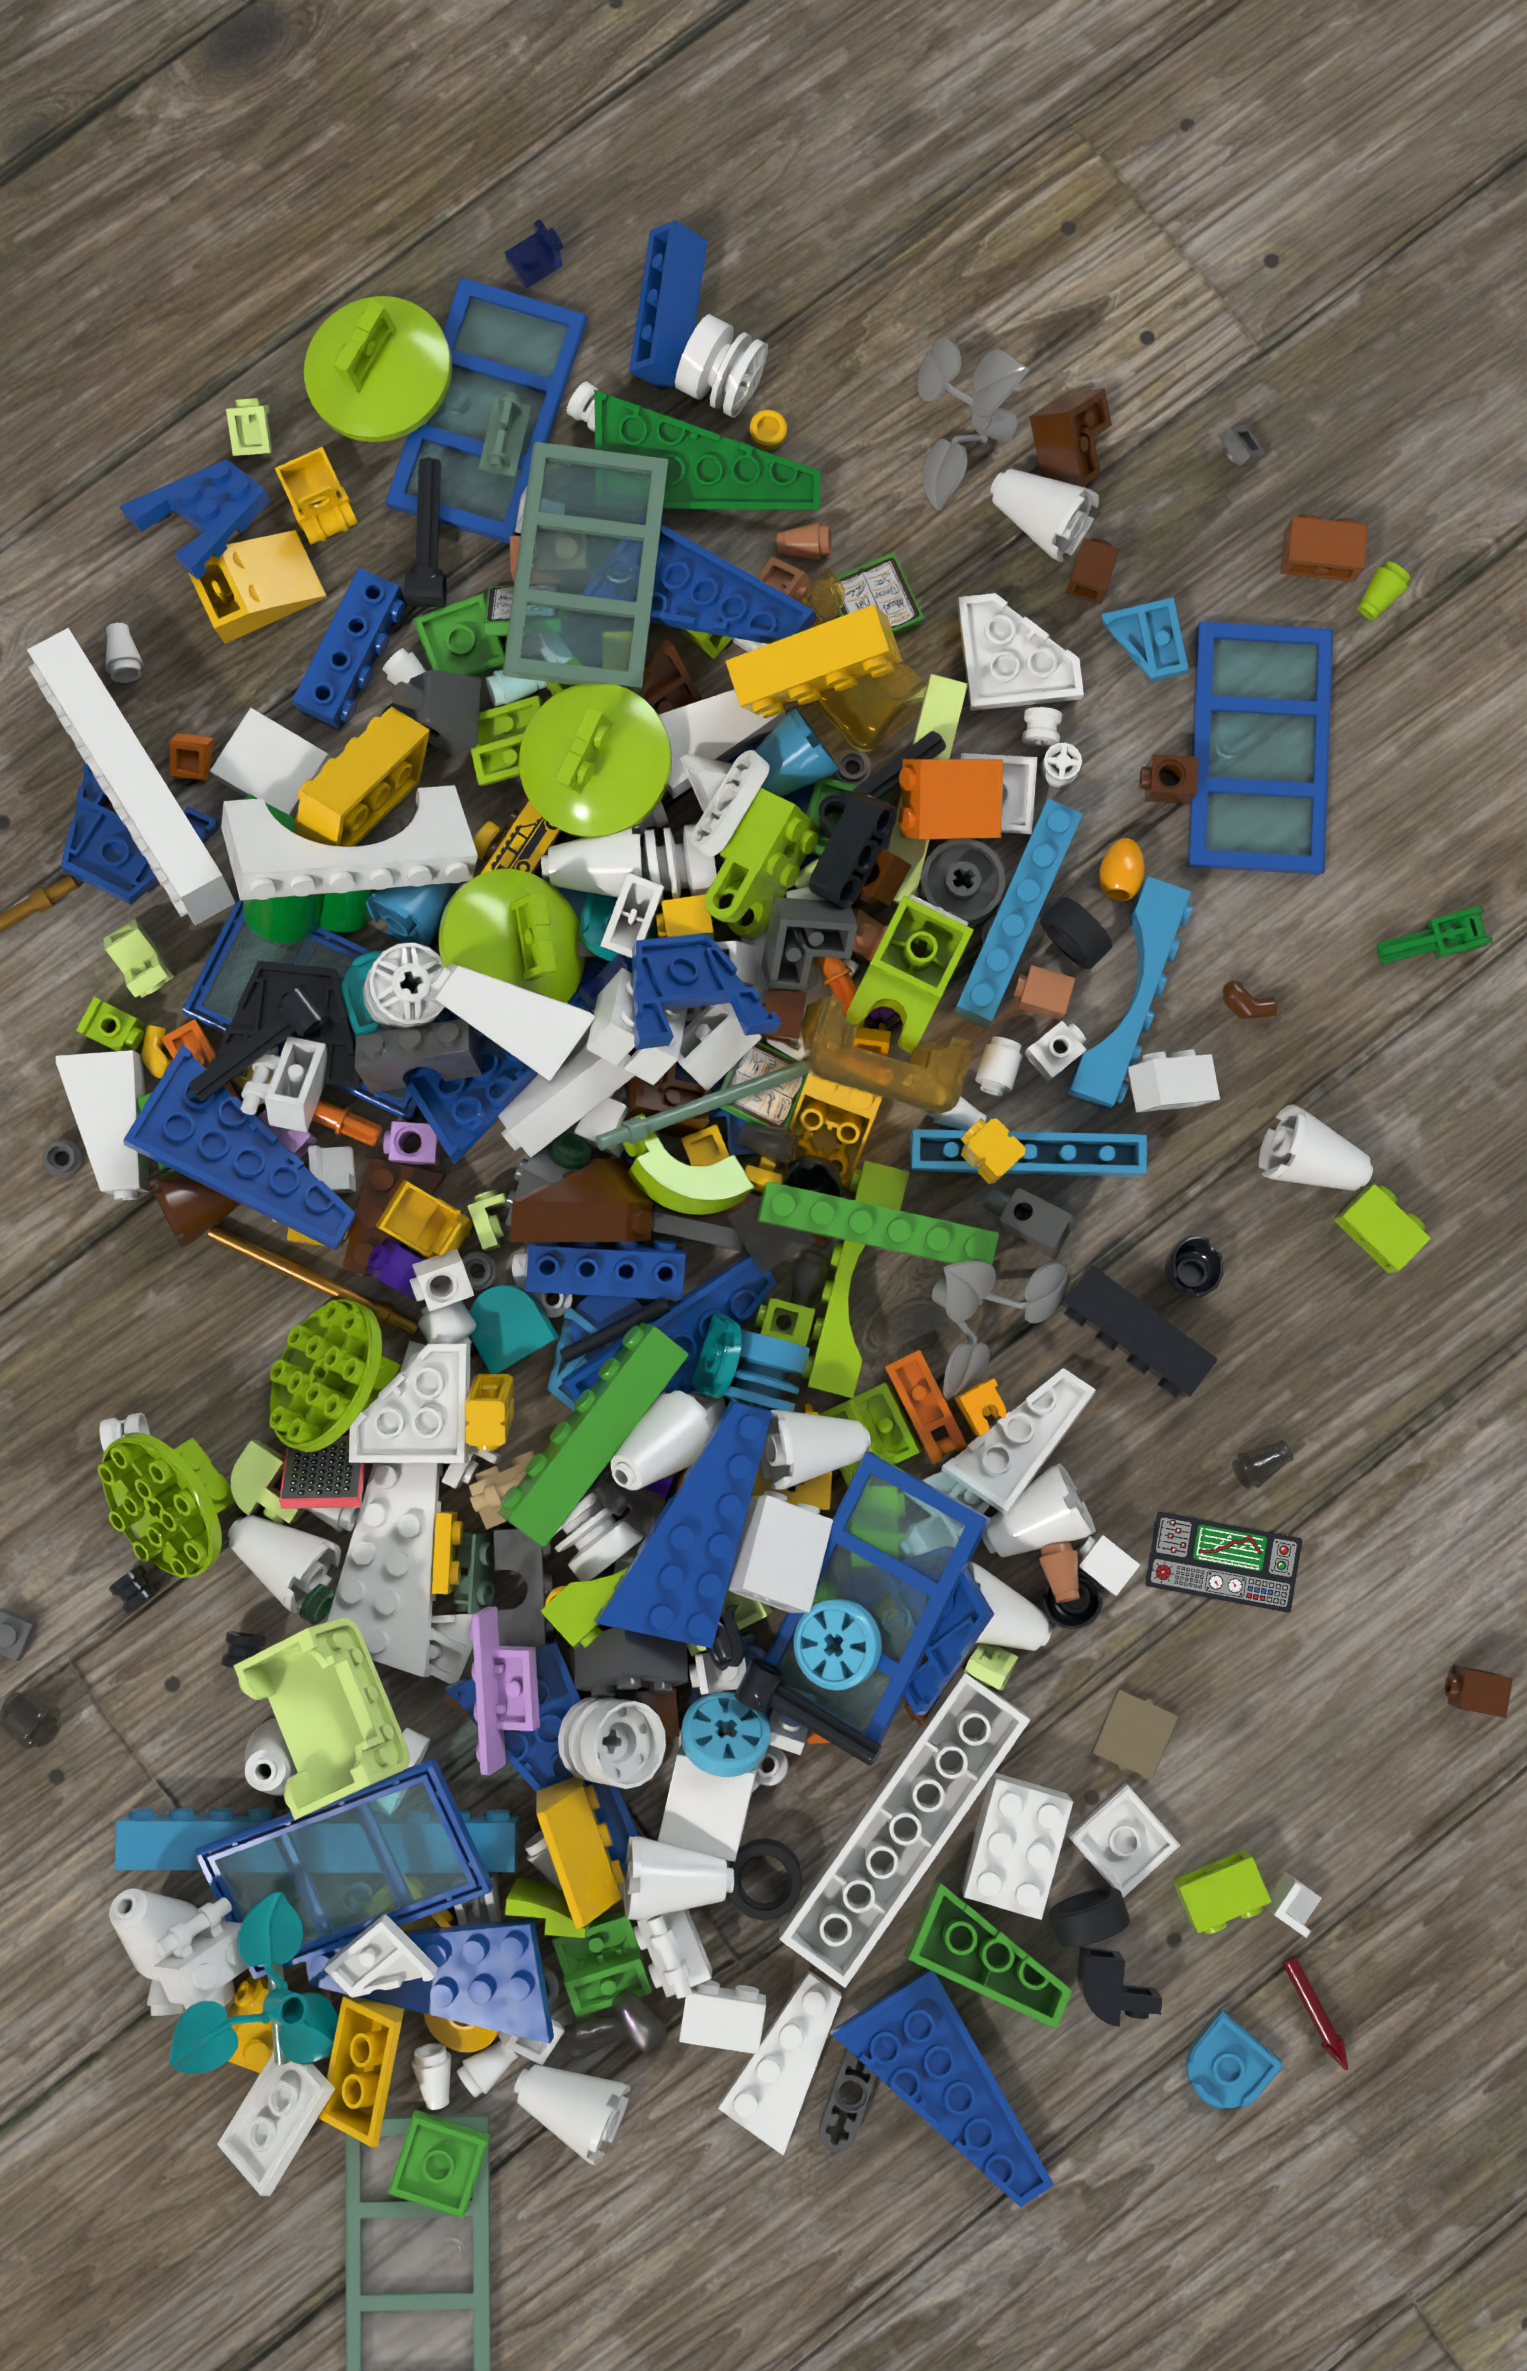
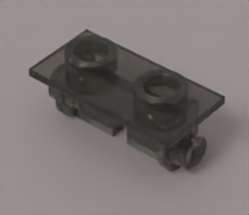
(643, 1504)

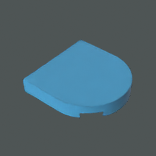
(1229, 2064)

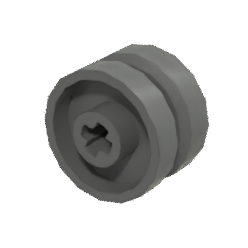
(970, 864)

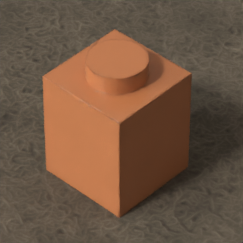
(1044, 992)

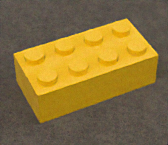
(814, 662)
(363, 781)

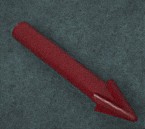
(1331, 2041)

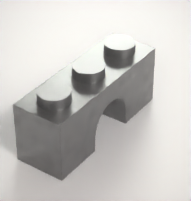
(444, 1046)
(524, 1623)

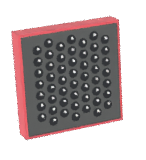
(322, 1478)

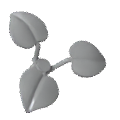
(993, 383)
(963, 1292)

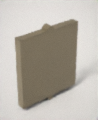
(1134, 1734)

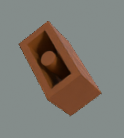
(1324, 548)

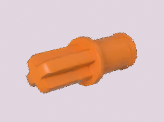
(838, 979)
(347, 1123)

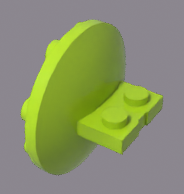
(378, 369)
(595, 760)
(514, 931)
(329, 1377)
(167, 1500)

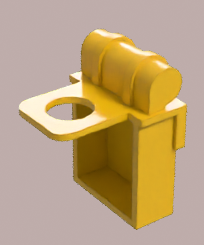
(316, 496)
(424, 1222)

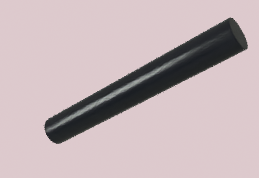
(614, 1330)

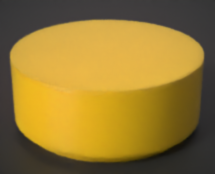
(768, 430)
(486, 836)

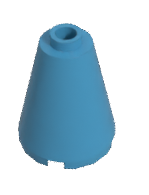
(794, 756)
(412, 911)

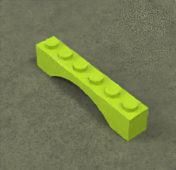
(836, 1358)
(577, 1606)

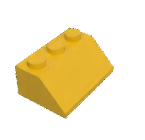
(579, 1849)
(362, 2067)

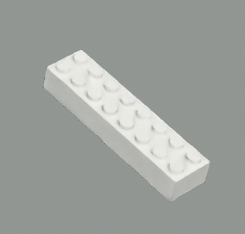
(129, 778)
(902, 1827)

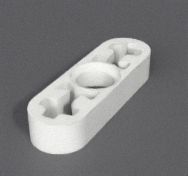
(730, 803)

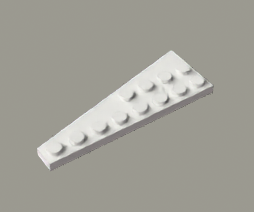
(391, 1560)

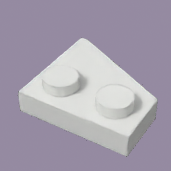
(451, 1647)

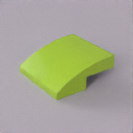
(500, 740)
(886, 1422)
(546, 1901)

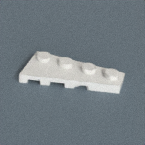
(1015, 1449)
(775, 2081)

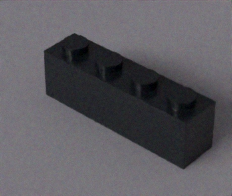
(1138, 1332)

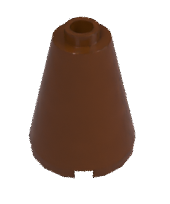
(190, 1205)

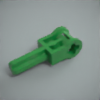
(1444, 935)

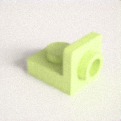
(249, 427)
(487, 1226)
(991, 1665)

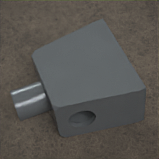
(445, 705)
(1043, 1231)

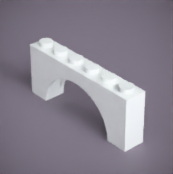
(279, 863)

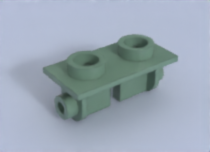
(505, 435)
(477, 1588)

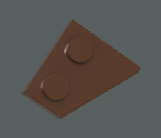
(667, 681)

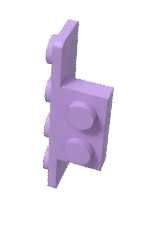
(504, 1689)

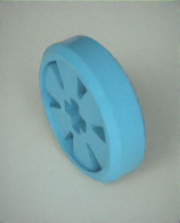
(860, 1645)
(729, 1754)

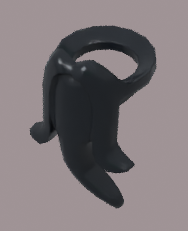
(729, 1644)

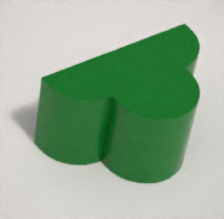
(297, 917)

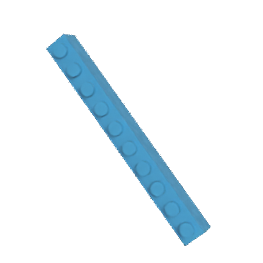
(171, 1839)

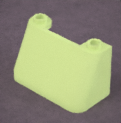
(328, 1713)

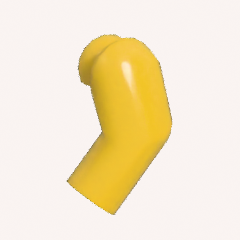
(152, 1051)

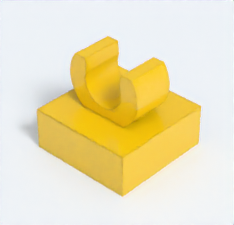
(873, 1039)
(705, 1147)
(764, 1173)

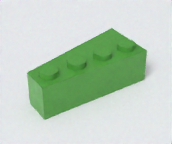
(972, 1952)

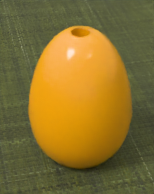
(1122, 870)

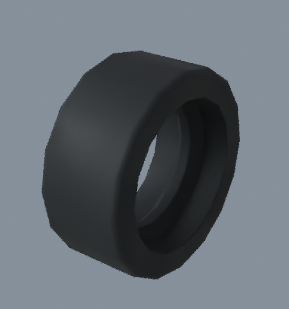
(1076, 932)
(783, 1904)
(1089, 1917)

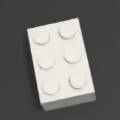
(1016, 1845)

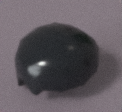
(813, 1174)
(1194, 1267)
(1079, 1612)

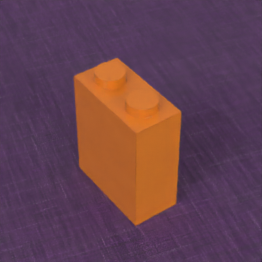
(951, 798)

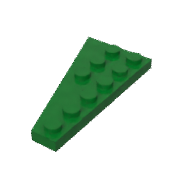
(703, 465)

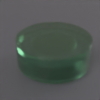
(570, 1151)
(317, 1604)

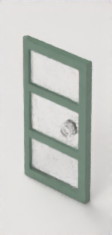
(412, 2271)

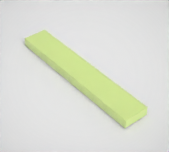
(940, 714)

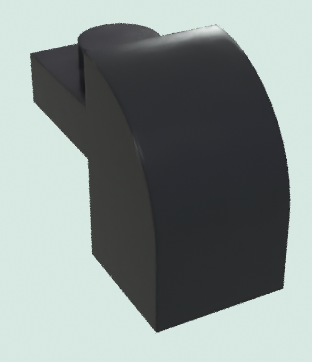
(1102, 1987)

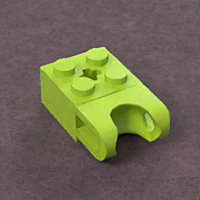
(761, 861)
(905, 981)

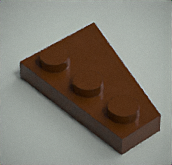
(378, 1189)

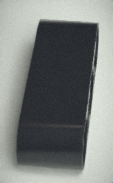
(853, 849)

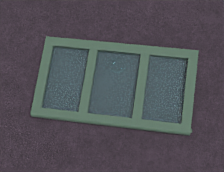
(586, 567)

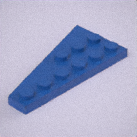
(234, 1155)

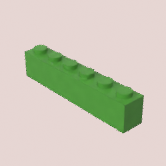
(874, 1225)
(592, 1433)

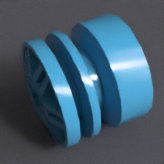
(764, 1369)

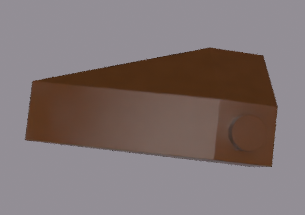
(585, 1207)

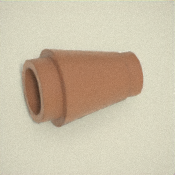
(806, 542)
(1061, 1570)

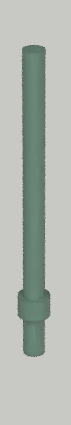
(637, 1128)

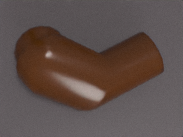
(1244, 1005)

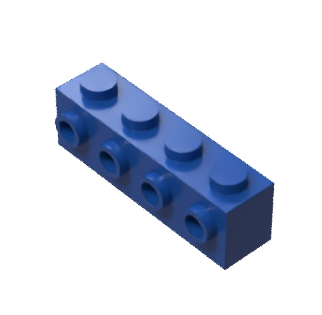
(667, 302)
(349, 649)
(606, 1269)

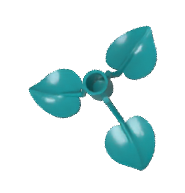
(307, 2020)

